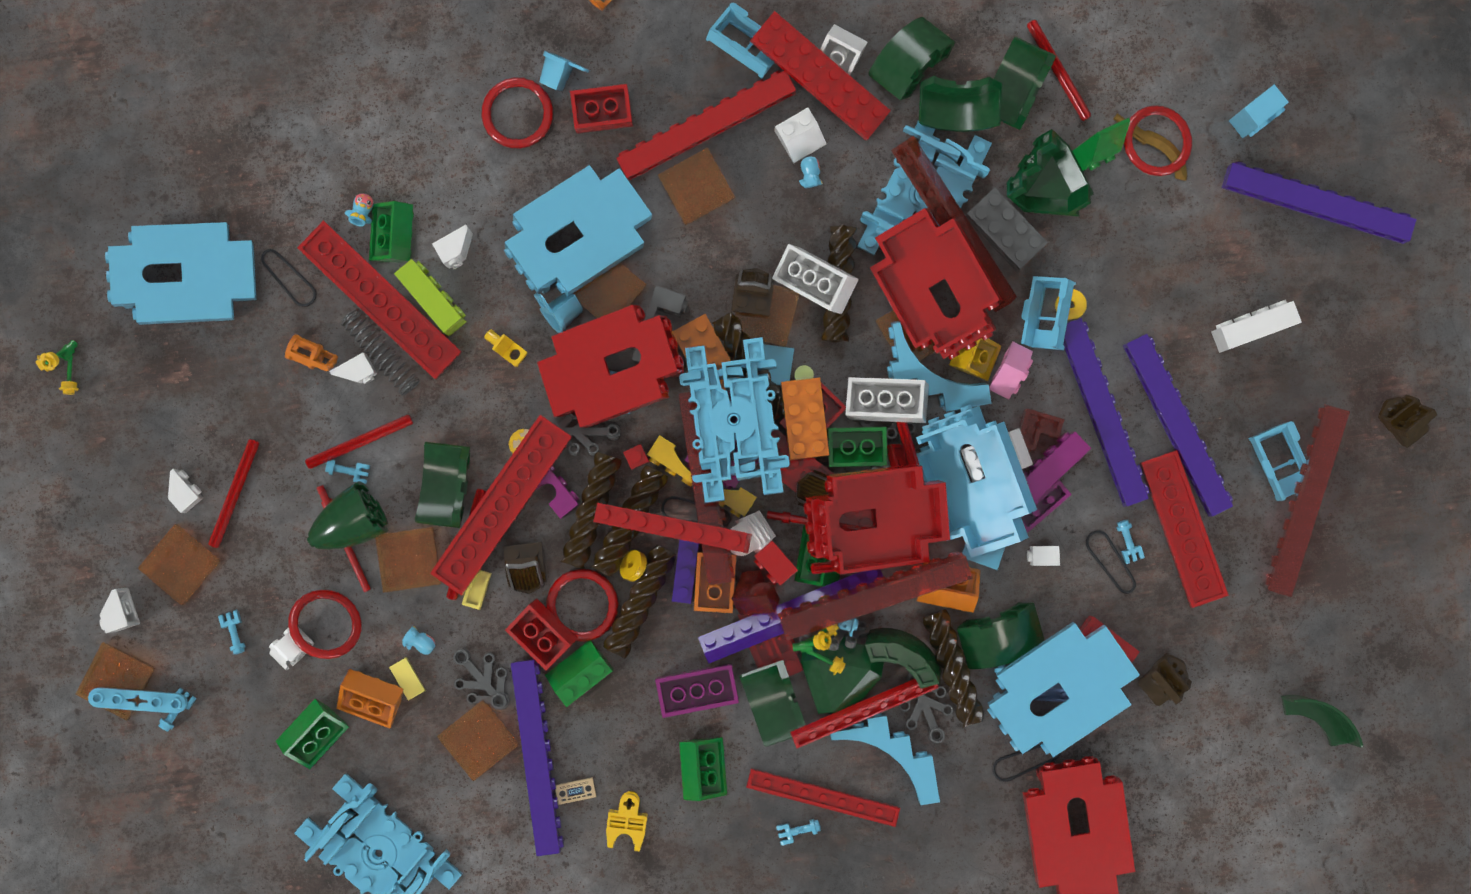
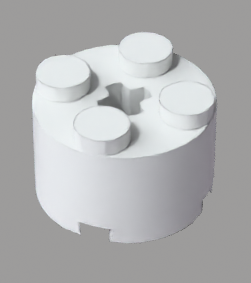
(286, 651)

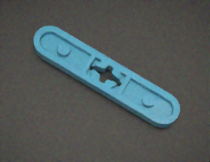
(118, 699)

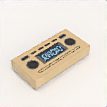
(575, 790)

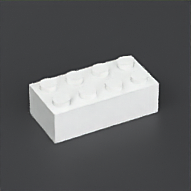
(815, 279)
(1256, 326)
(887, 400)

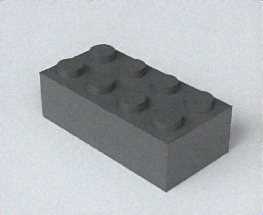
(1006, 229)

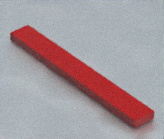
(858, 712)
(823, 797)

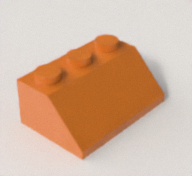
(958, 596)
(369, 698)

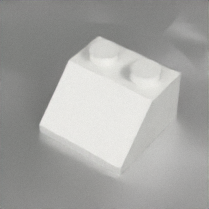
(843, 48)
(800, 135)
(454, 247)
(118, 611)

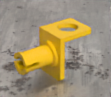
(504, 346)

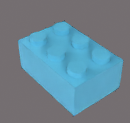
(1259, 112)

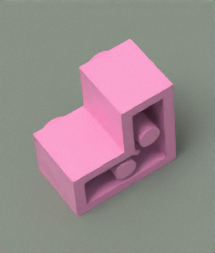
(1011, 371)

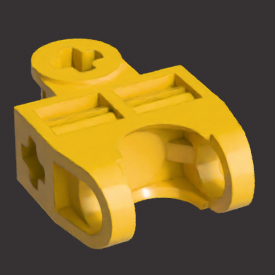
(627, 821)

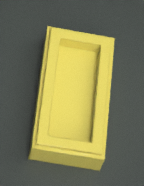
(477, 589)
(407, 678)

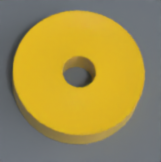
(1079, 305)
(633, 565)

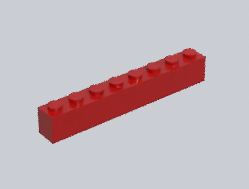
(673, 528)

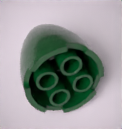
(348, 520)

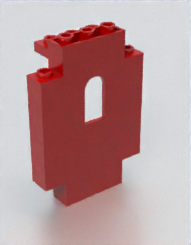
(922, 256)
(580, 377)
(906, 518)
(1081, 861)

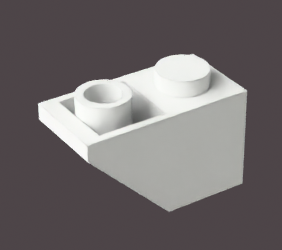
(182, 492)

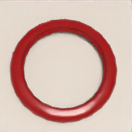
(517, 82)
(1186, 134)
(604, 583)
(320, 653)

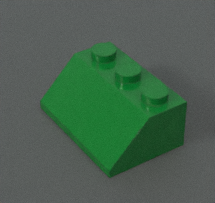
(391, 232)
(857, 446)
(804, 563)
(578, 673)
(311, 734)
(703, 768)

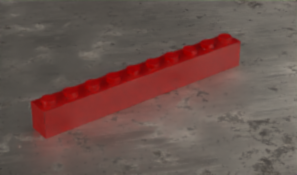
(706, 125)

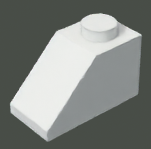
(356, 369)
(1044, 556)

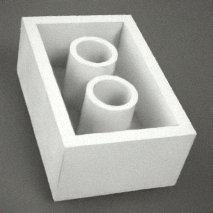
(973, 463)

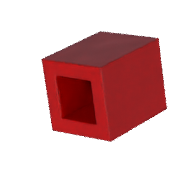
(636, 457)

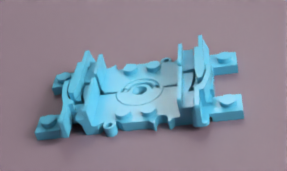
(901, 194)
(754, 422)
(377, 832)

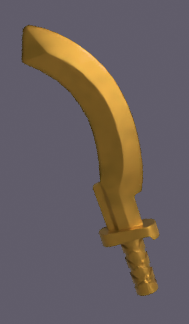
(1159, 142)

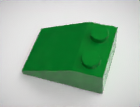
(1102, 146)

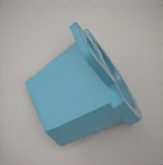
(557, 70)
(561, 311)

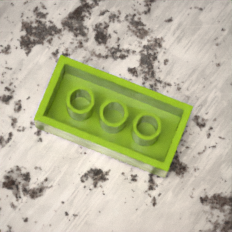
(433, 300)

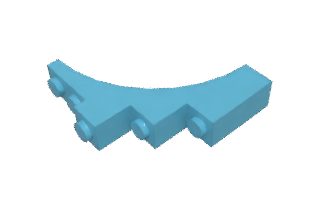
(953, 394)
(899, 747)

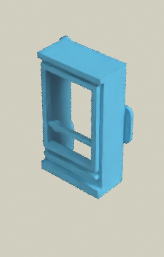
(738, 18)
(1032, 311)
(1285, 486)

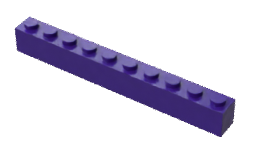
(1319, 203)
(1103, 414)
(1177, 425)
(767, 625)
(536, 757)

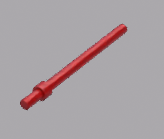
(786, 517)
(349, 550)

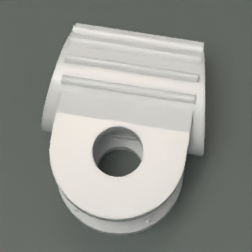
(758, 527)

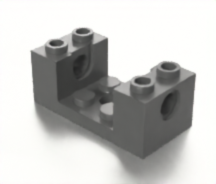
(667, 302)

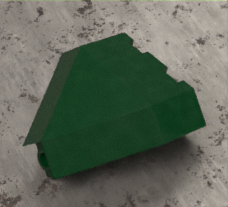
(1050, 179)
(841, 690)

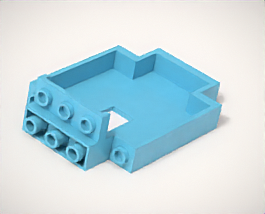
(603, 212)
(212, 273)
(987, 509)
(1089, 672)

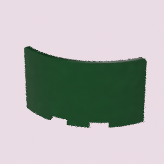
(909, 55)
(1021, 78)
(960, 107)
(443, 485)
(1002, 639)
(905, 649)
(772, 702)
(1333, 722)

